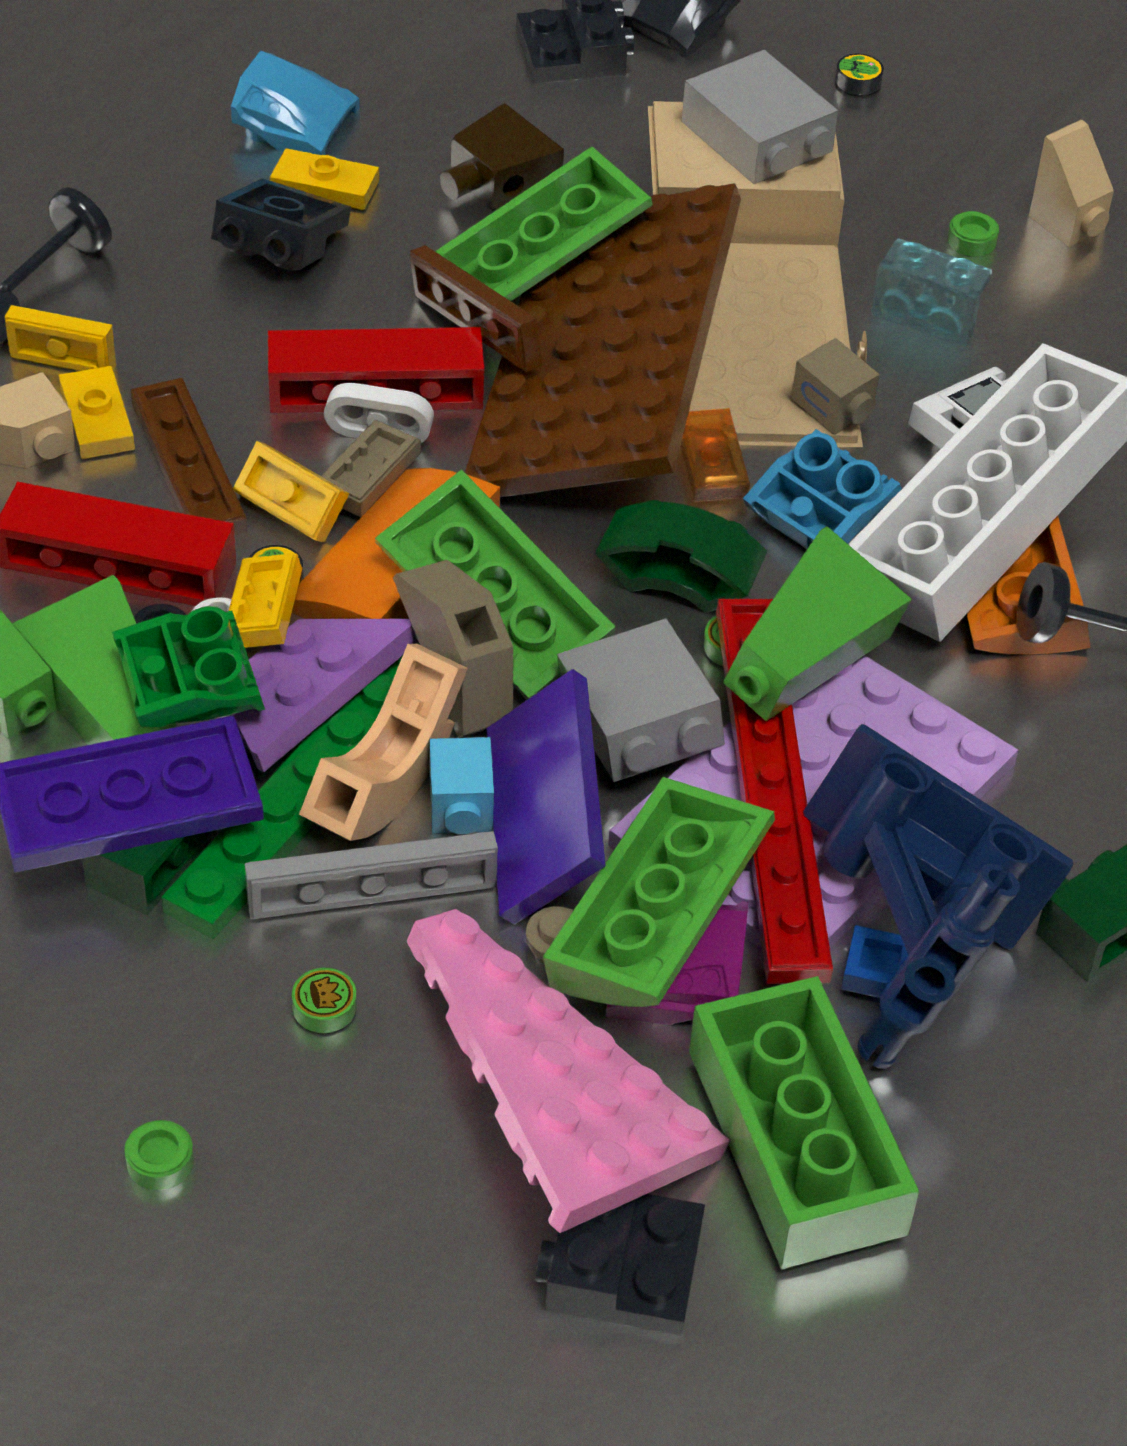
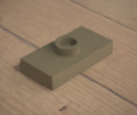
(372, 465)

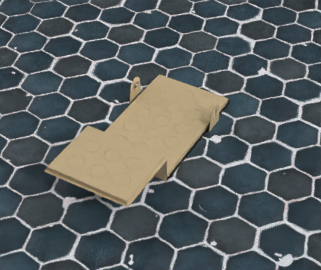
(777, 284)

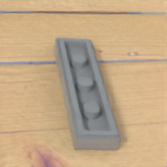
(371, 875)

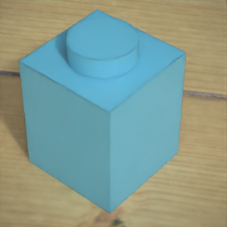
(461, 785)

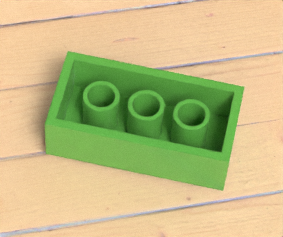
(802, 1122)

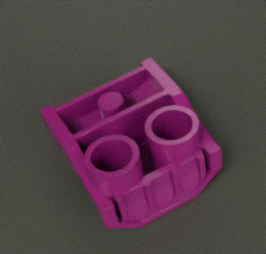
(707, 975)

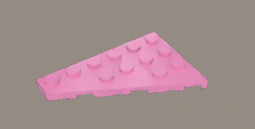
(568, 1096)

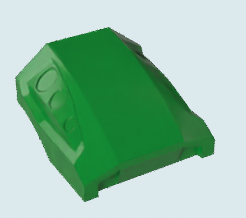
(187, 667)

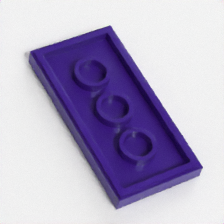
(126, 793)
(545, 797)

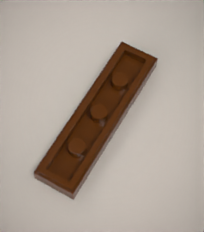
(474, 304)
(186, 453)

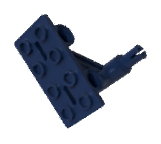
(926, 847)

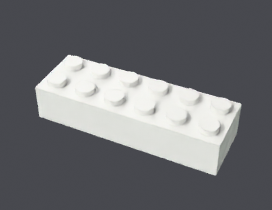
(996, 486)

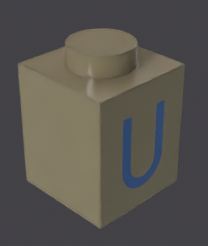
(835, 386)

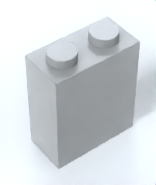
(759, 116)
(646, 699)

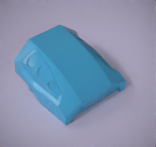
(290, 105)
(820, 488)

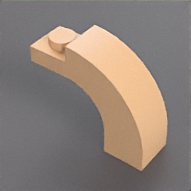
(382, 773)

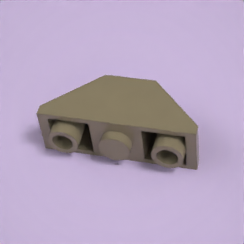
(463, 624)

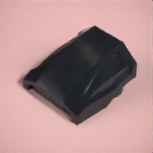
(678, 23)

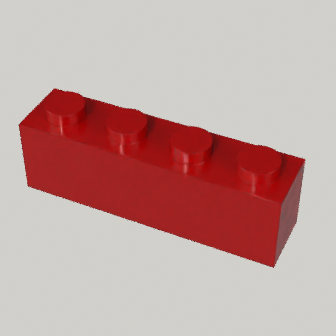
(431, 362)
(96, 537)

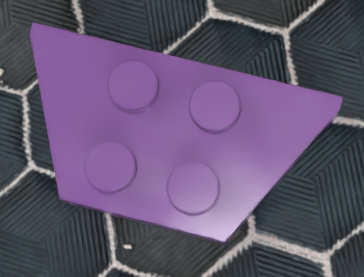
(314, 677)

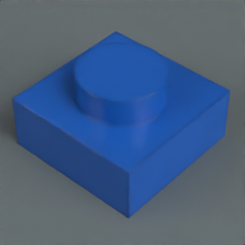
(872, 960)

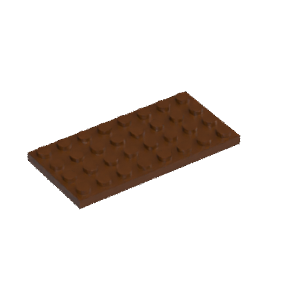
(617, 353)

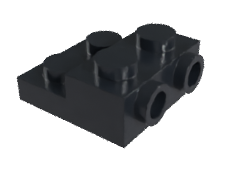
(576, 42)
(277, 223)
(626, 1265)

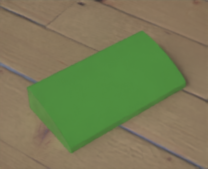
(547, 225)
(533, 596)
(655, 896)

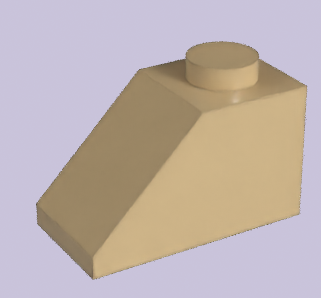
(1071, 186)
(33, 423)

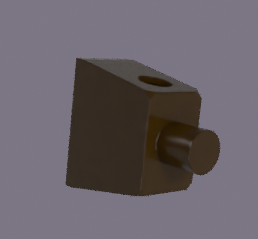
(499, 158)

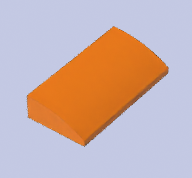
(356, 573)
(994, 616)

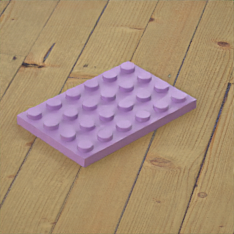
(824, 725)

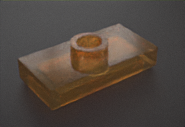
(713, 456)

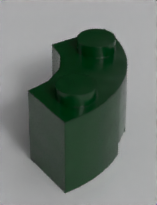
(681, 552)

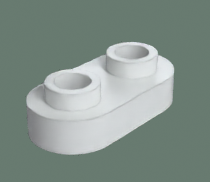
(355, 406)

